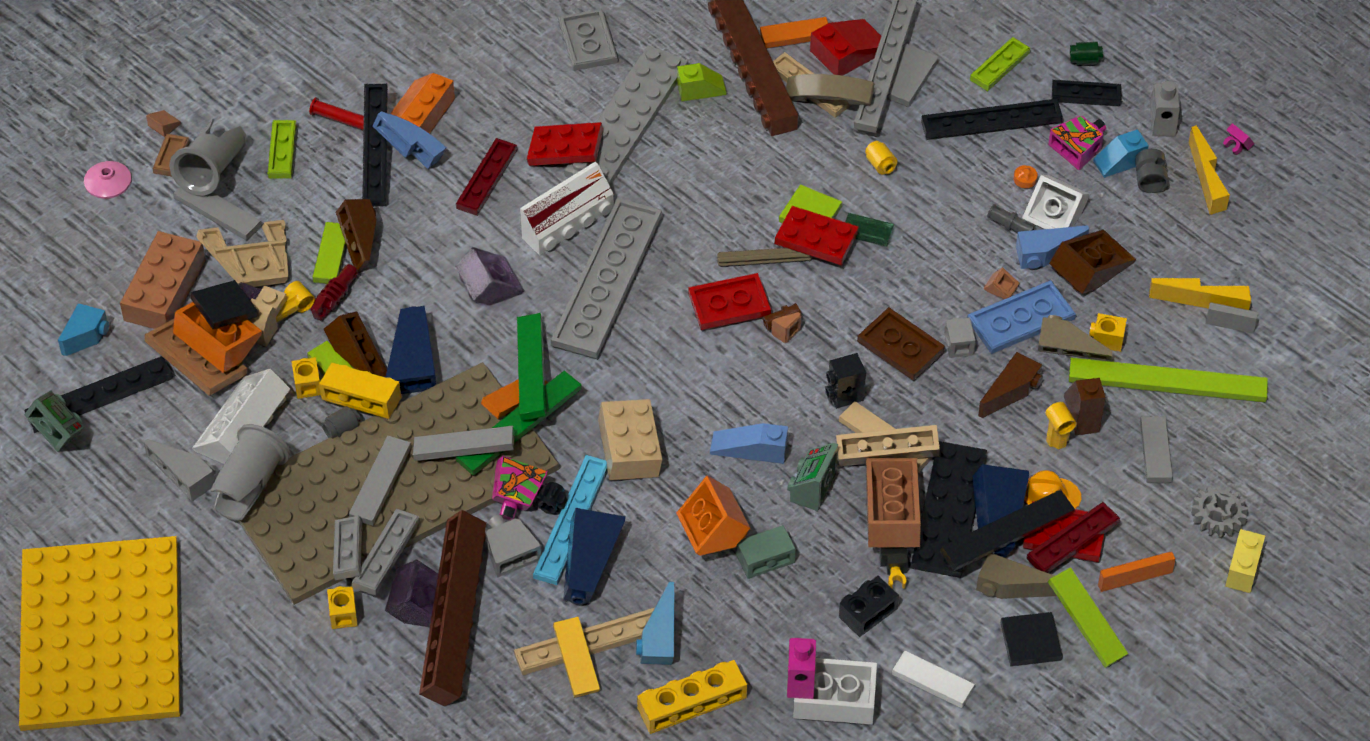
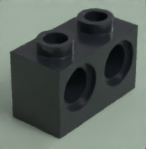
(872, 609)

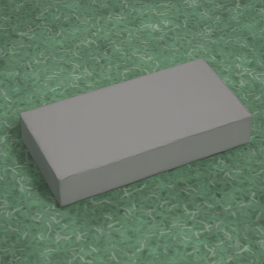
(1231, 317)

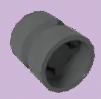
(1151, 170)

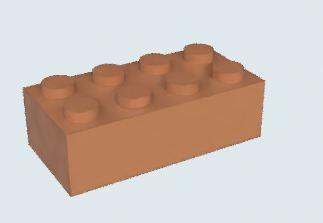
(162, 280)
(892, 502)

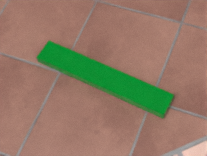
(531, 367)
(556, 394)

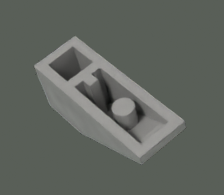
(182, 468)

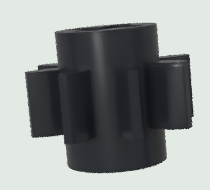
(551, 497)

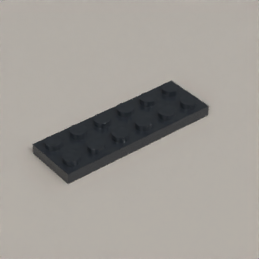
(947, 506)

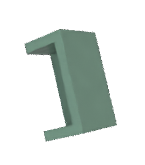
(765, 552)

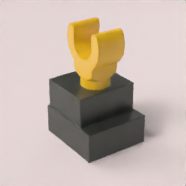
(896, 563)

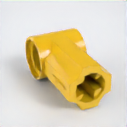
(298, 300)
(1060, 425)

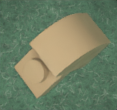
(268, 305)

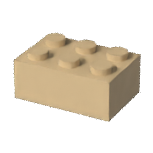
(629, 439)

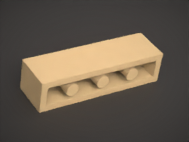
(893, 443)

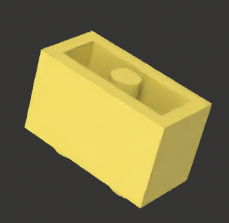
(1245, 561)

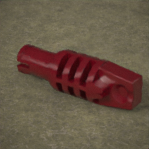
(333, 292)

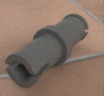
(1009, 220)

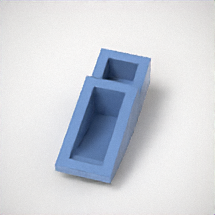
(409, 139)

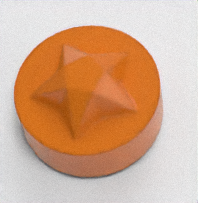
(1025, 176)

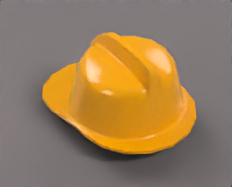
(1047, 482)

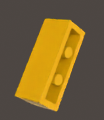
(360, 390)

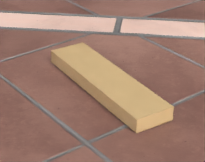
(788, 67)
(862, 420)

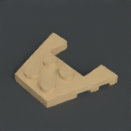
(251, 263)

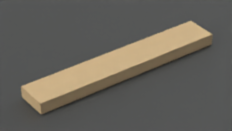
(598, 639)

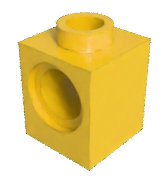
(1109, 331)
(306, 377)
(342, 616)

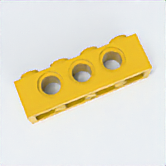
(684, 707)

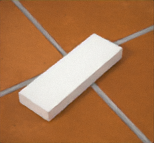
(933, 679)

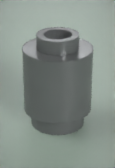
(340, 421)

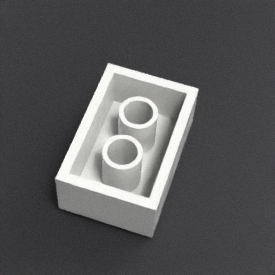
(841, 692)

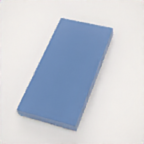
(1019, 316)

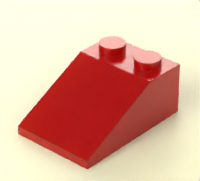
(844, 45)

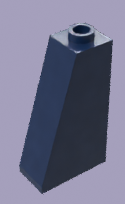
(411, 352)
(997, 494)
(589, 548)

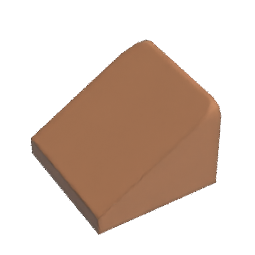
(162, 122)
(1001, 284)
(786, 326)

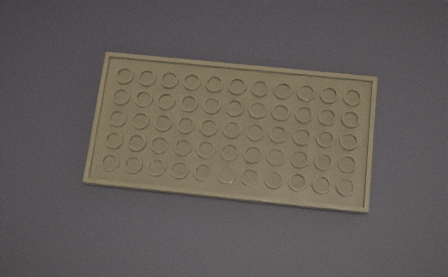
(303, 498)

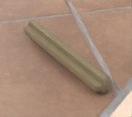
(760, 256)

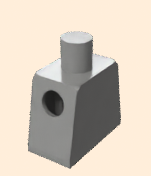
(1164, 98)
(510, 545)

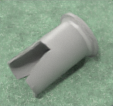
(189, 163)
(248, 470)

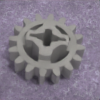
(1219, 511)

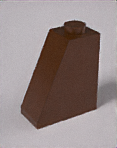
(1086, 403)

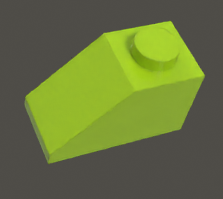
(699, 82)

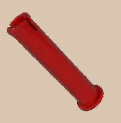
(336, 113)

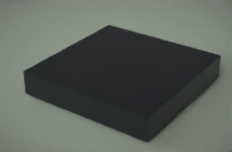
(224, 304)
(1031, 639)

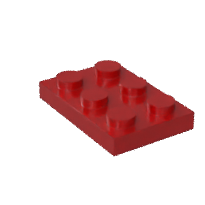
(565, 144)
(816, 235)
(729, 301)
(1090, 552)

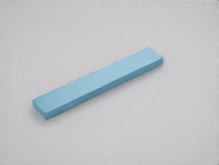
(582, 496)

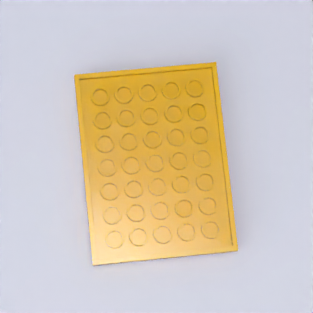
(99, 633)

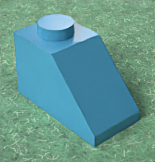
(1120, 153)
(83, 329)

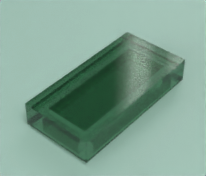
(871, 229)

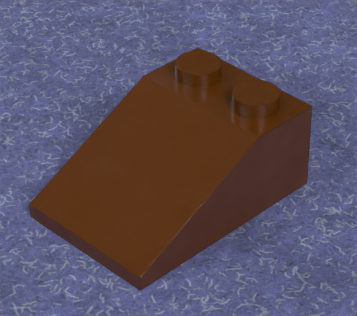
(1090, 260)

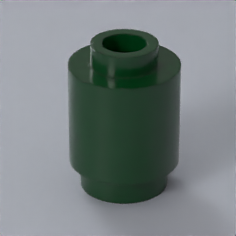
(1086, 53)

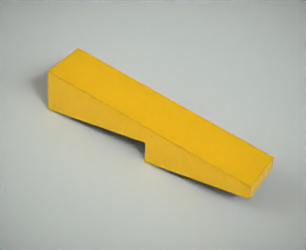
(1205, 162)
(1190, 292)

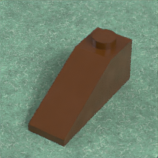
(357, 224)
(354, 344)
(1012, 384)

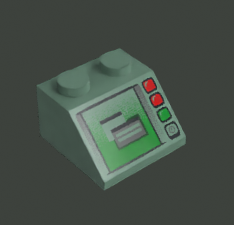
(54, 420)
(814, 476)

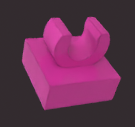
(1239, 137)

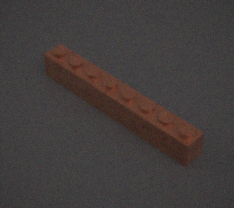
(755, 66)
(453, 609)

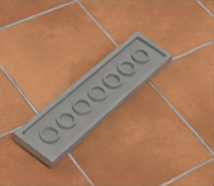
(633, 110)
(606, 278)

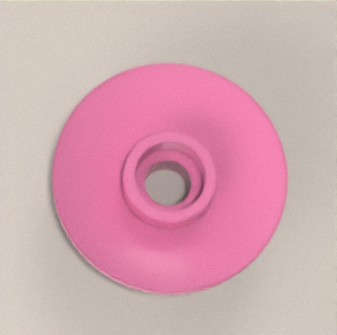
(107, 179)

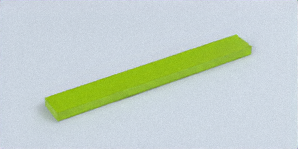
(1170, 379)

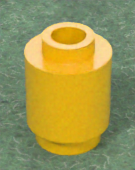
(881, 157)

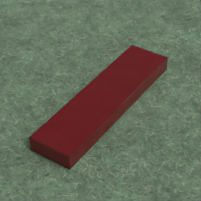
(486, 176)
(1073, 538)

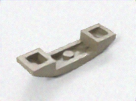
(830, 87)

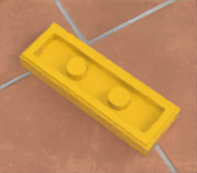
(576, 657)

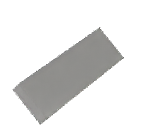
(1156, 449)
(347, 548)

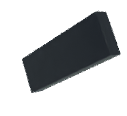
(1086, 92)

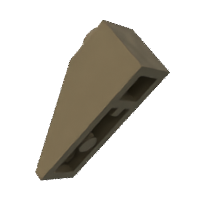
(1066, 339)
(1012, 580)

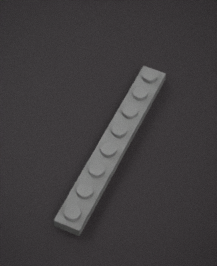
(885, 63)

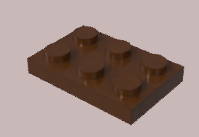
(901, 343)

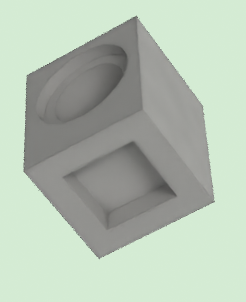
(959, 337)

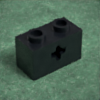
(846, 380)

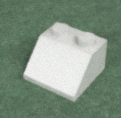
(1055, 204)

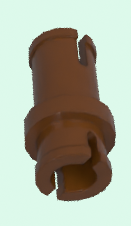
(785, 310)

